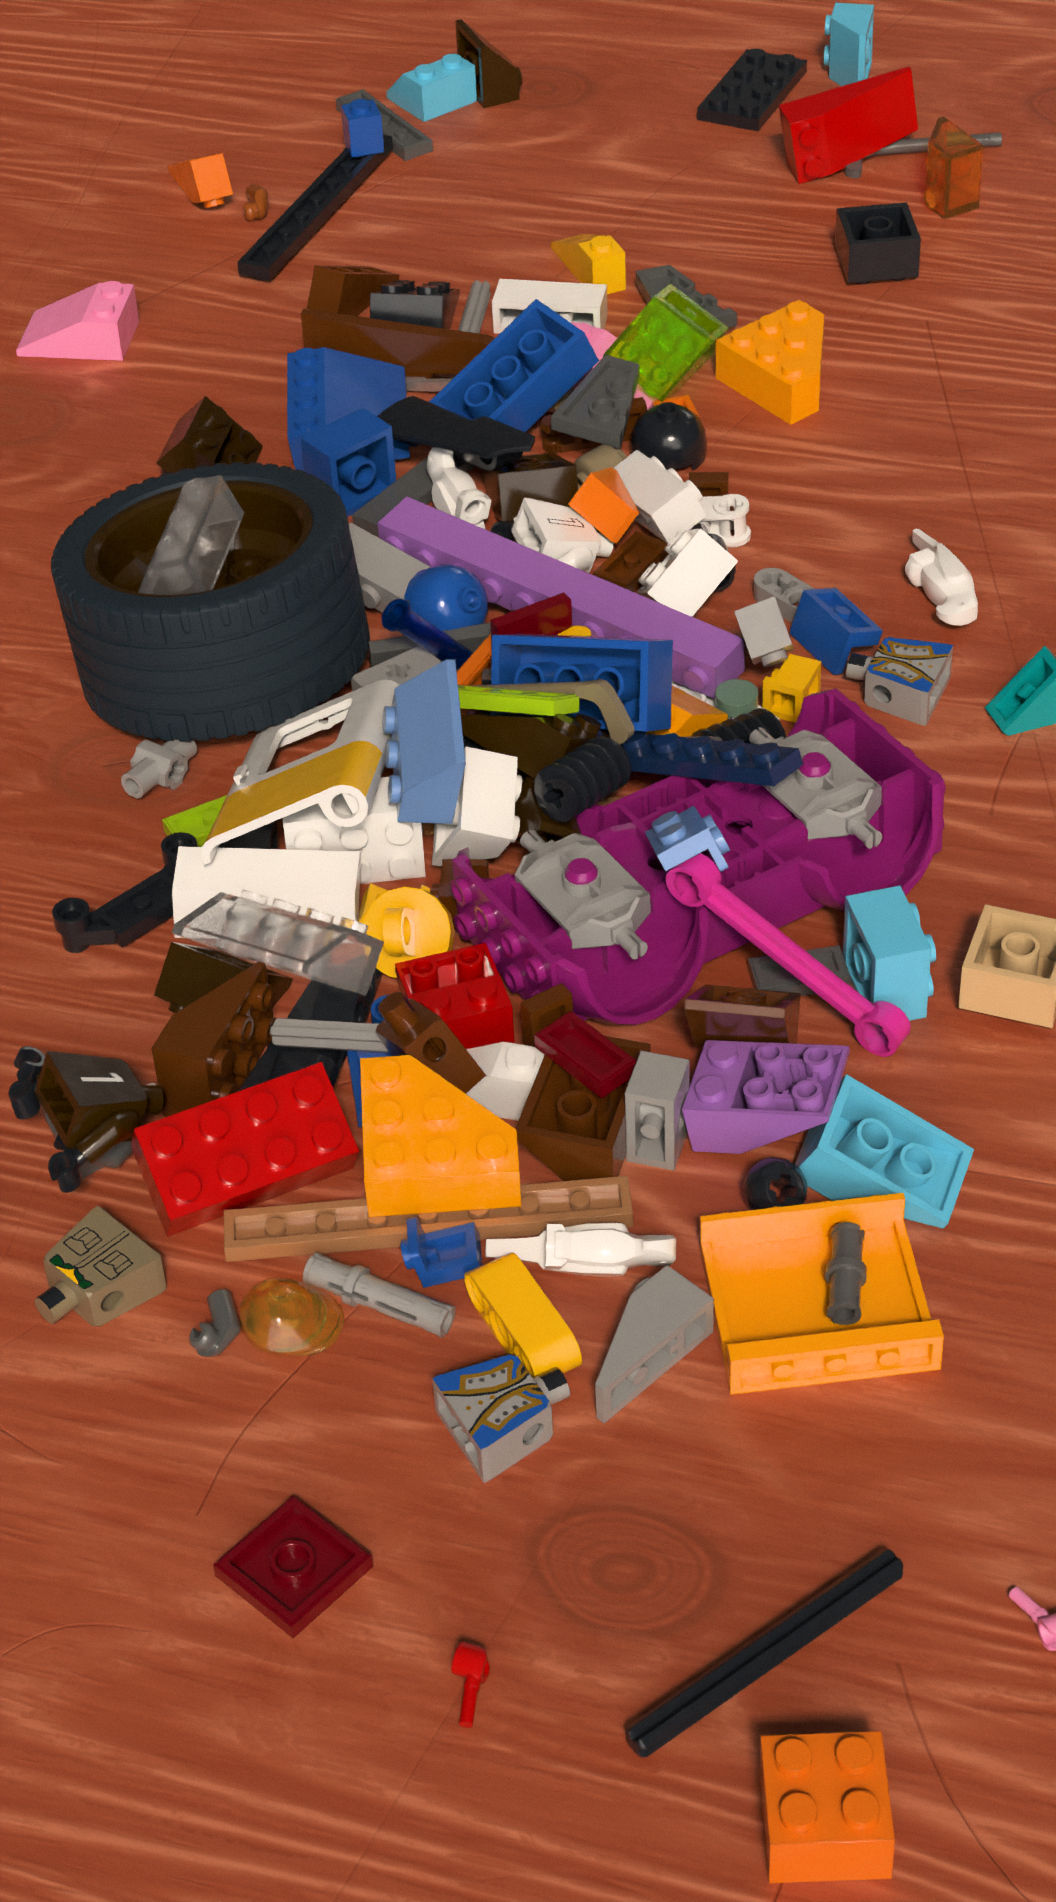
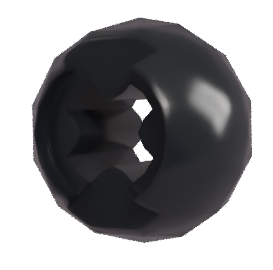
(785, 1176)

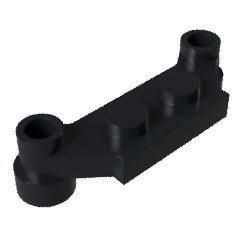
(127, 914)

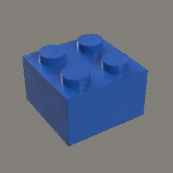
(352, 457)

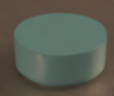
(736, 697)

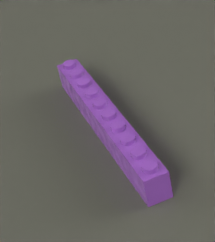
(521, 576)

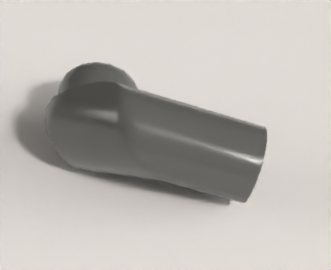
(223, 1328)

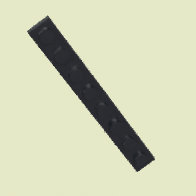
(308, 213)

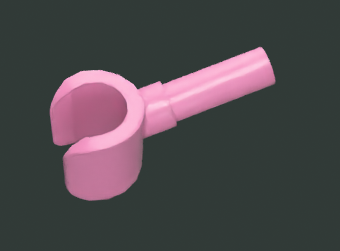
(1045, 1622)

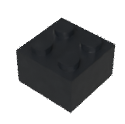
(877, 243)

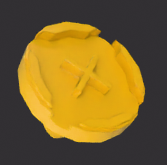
(410, 925)

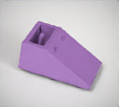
(760, 1093)

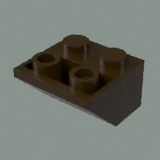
(207, 438)

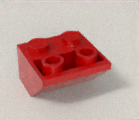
(463, 992)

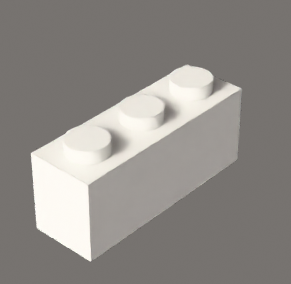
(570, 300)
(660, 496)

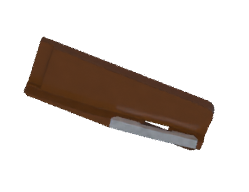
(416, 347)

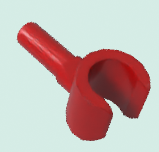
(472, 1664)

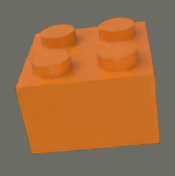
(826, 1807)

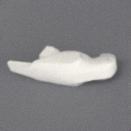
(455, 490)
(943, 580)
(588, 1249)

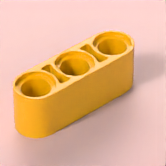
(522, 1316)

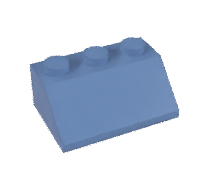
(425, 746)

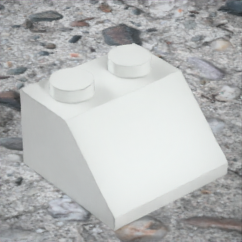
(484, 809)

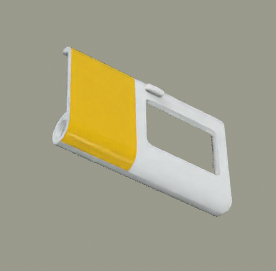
(345, 767)

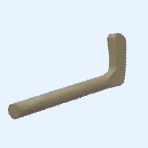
(597, 691)

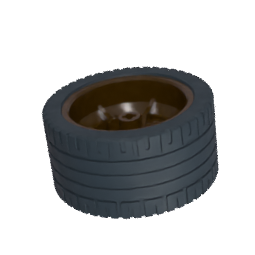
(224, 660)

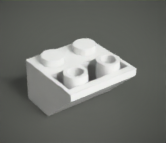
(688, 572)

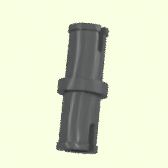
(845, 1273)

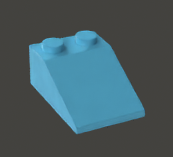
(884, 1150)

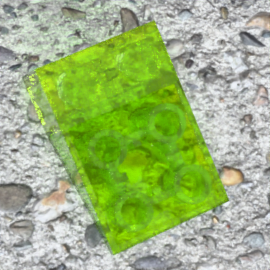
(668, 341)

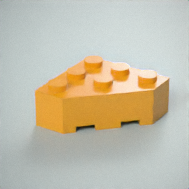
(776, 361)
(431, 1144)

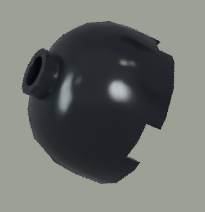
(670, 435)

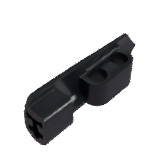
(475, 440)
(316, 1003)

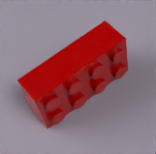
(244, 1148)

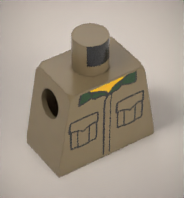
(99, 1272)

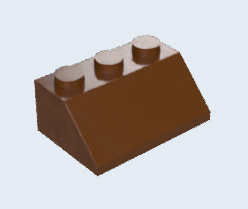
(572, 1125)

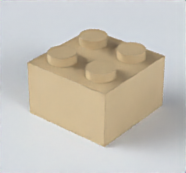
(1011, 967)

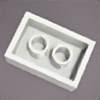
(387, 847)

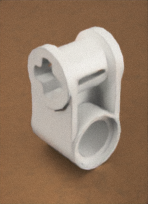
(722, 520)

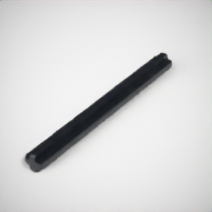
(763, 1653)

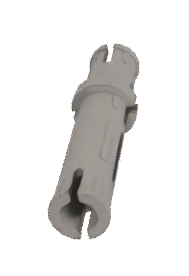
(362, 1288)

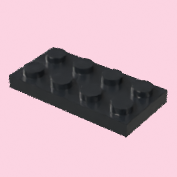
(752, 89)

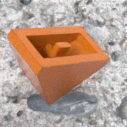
(605, 503)

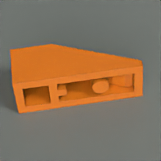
(203, 179)

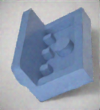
(684, 836)

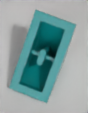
(1029, 697)

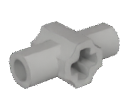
(157, 765)

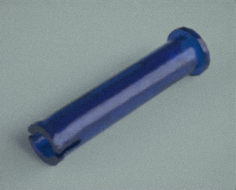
(401, 618)

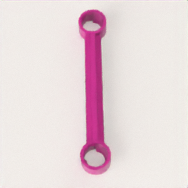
(707, 890)

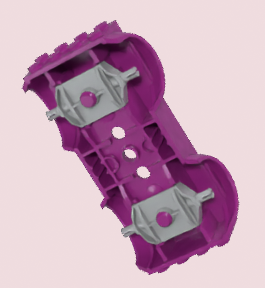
(599, 902)

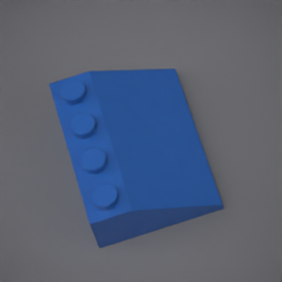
(334, 383)

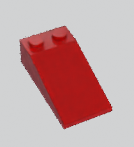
(847, 123)

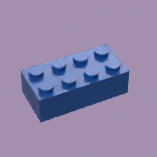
(521, 370)
(633, 666)

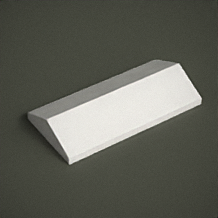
(302, 877)

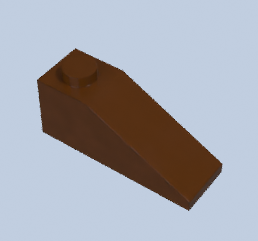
(345, 288)

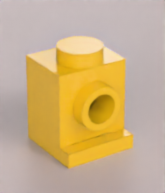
(789, 685)

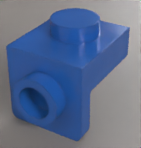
(441, 1254)

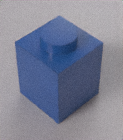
(362, 128)

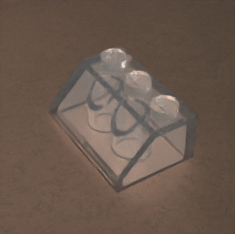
(194, 539)

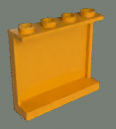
(775, 1297)

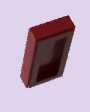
(585, 1054)

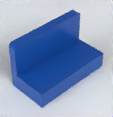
(831, 626)

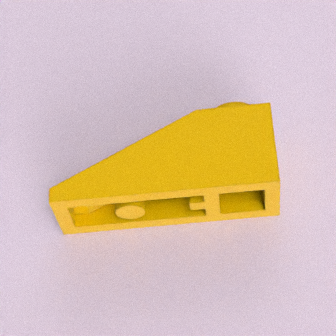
(593, 260)

